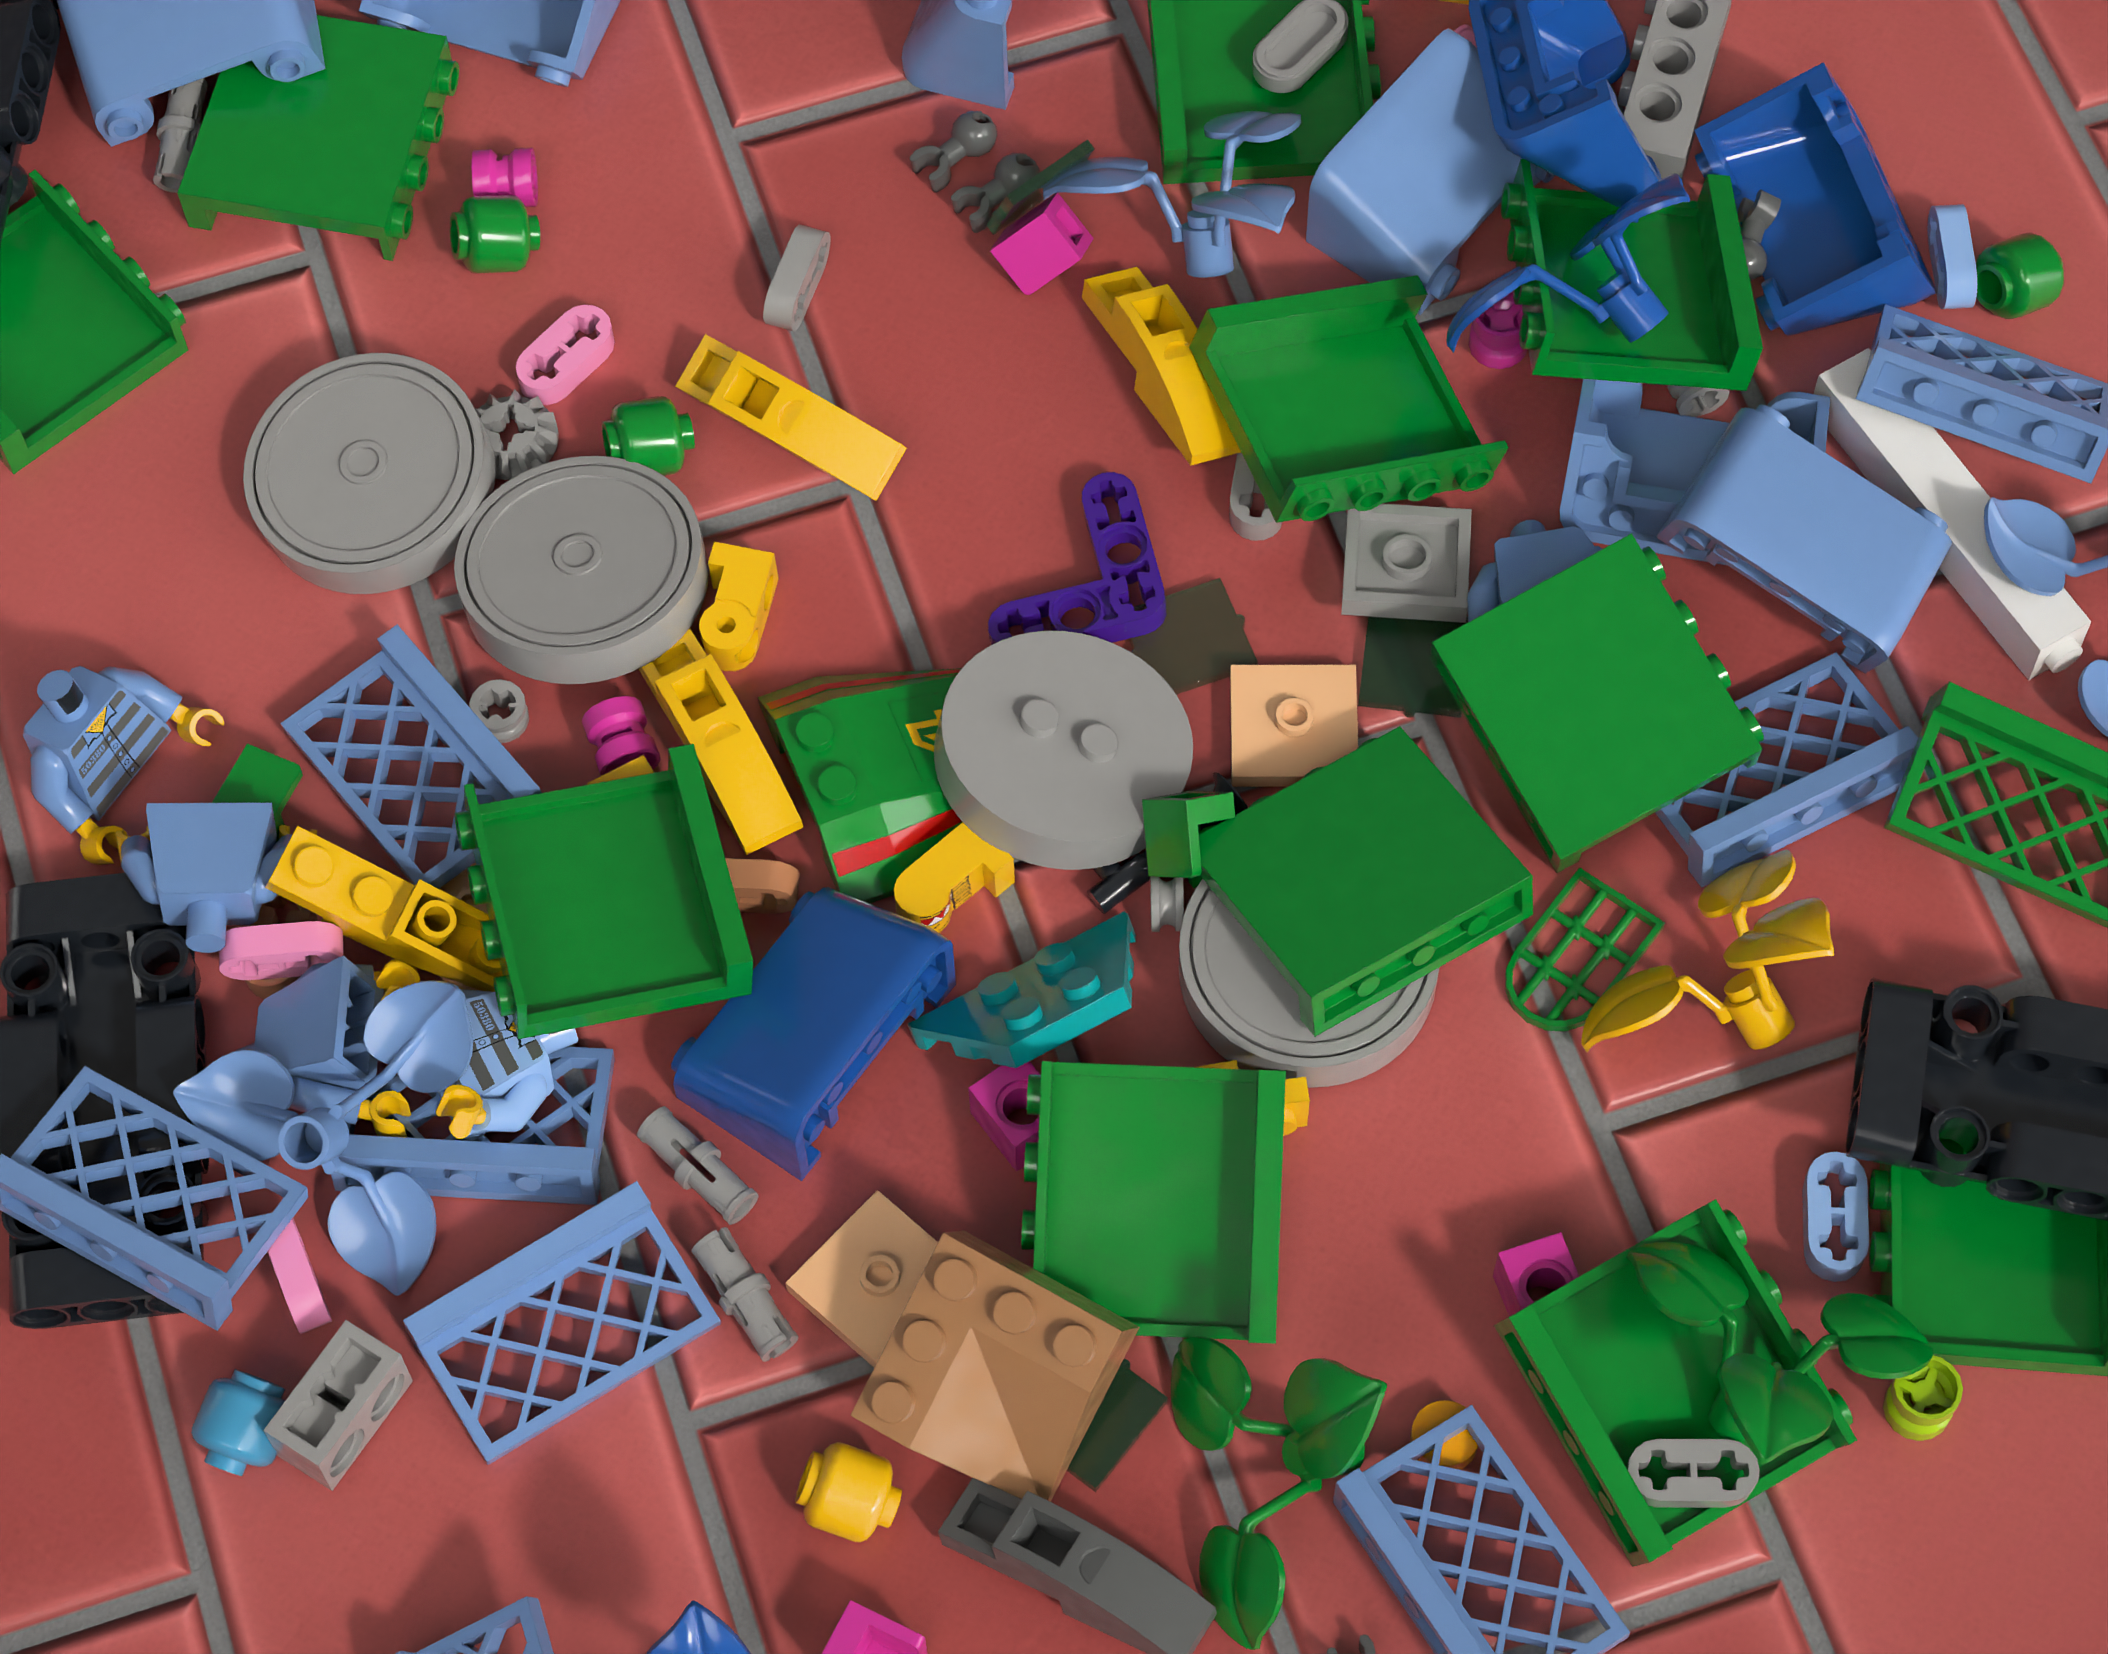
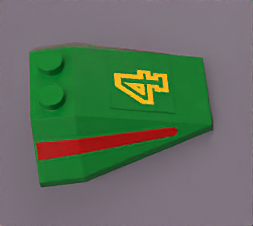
(867, 769)

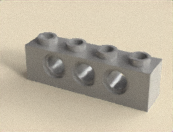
(1672, 77)

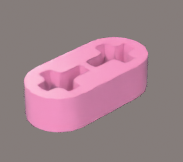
(569, 358)
(279, 949)
(298, 1280)

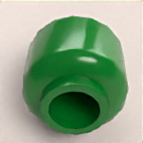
(493, 234)
(2019, 276)
(649, 434)

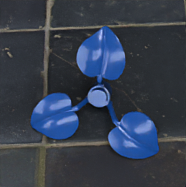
(1625, 294)

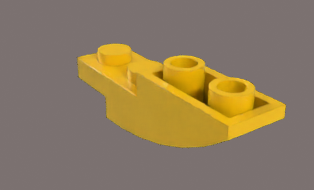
(1156, 338)
(791, 417)
(726, 744)
(385, 911)

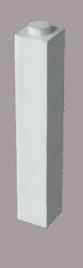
(1924, 472)

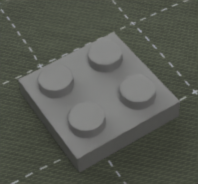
(1407, 563)

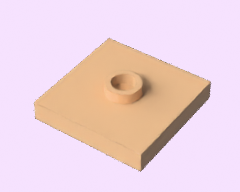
(1290, 721)
(865, 1275)

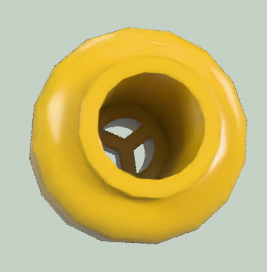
(848, 1492)

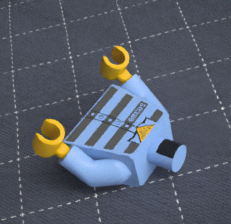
(505, 1074)

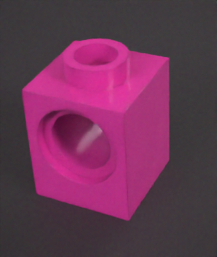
(994, 1100)
(1530, 1266)

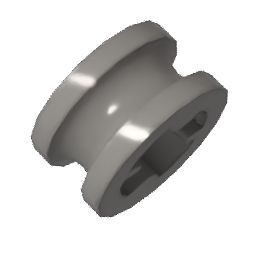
(1697, 400)
(503, 694)
(1166, 903)

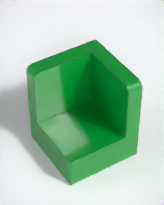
(261, 779)
(1174, 829)

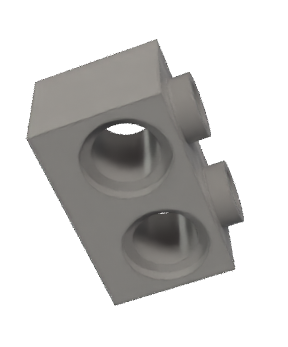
(338, 1405)

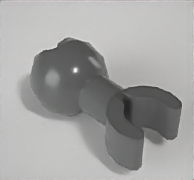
(971, 136)
(1009, 175)
(1755, 220)

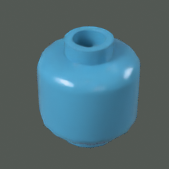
(234, 1422)

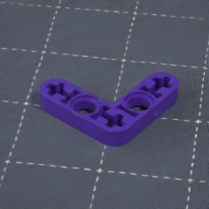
(1107, 597)

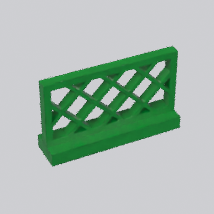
(2036, 753)

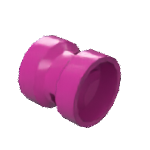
(510, 176)
(1496, 335)
(619, 733)

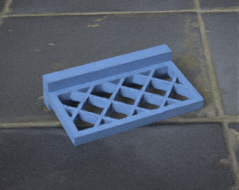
(1938, 386)
(447, 719)
(1809, 798)
(499, 1169)
(120, 1244)
(529, 1274)
(1420, 1580)

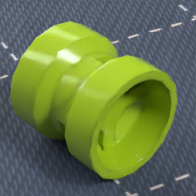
(1933, 1387)

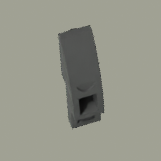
(1080, 1566)

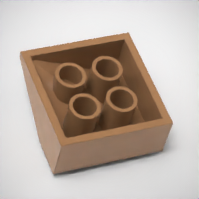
(994, 1368)

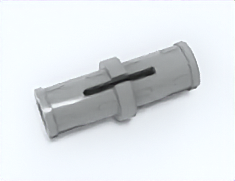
(178, 133)
(726, 1194)
(744, 1294)

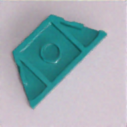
(1039, 1002)

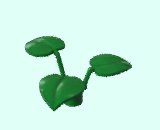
(1759, 1399)
(1326, 1435)

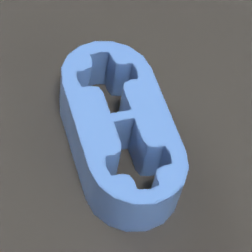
(1952, 256)
(1850, 1216)

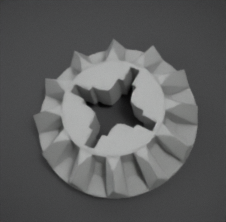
(531, 446)

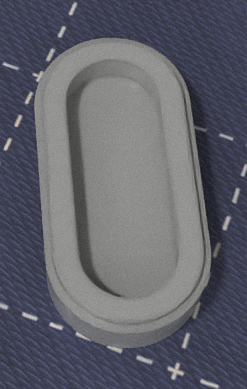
(1300, 45)

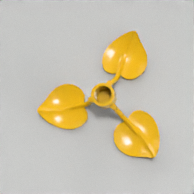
(1752, 1001)

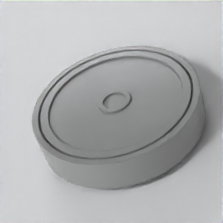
(368, 472)
(581, 569)
(1058, 746)
(1255, 1014)

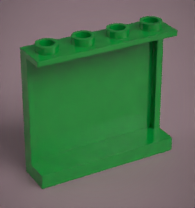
(1206, 71)
(330, 146)
(1685, 255)
(71, 324)
(1340, 400)
(1596, 699)
(1364, 877)
(606, 899)
(1160, 1193)
(1991, 1274)
(1628, 1374)

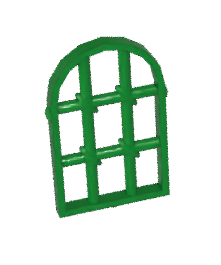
(1575, 930)

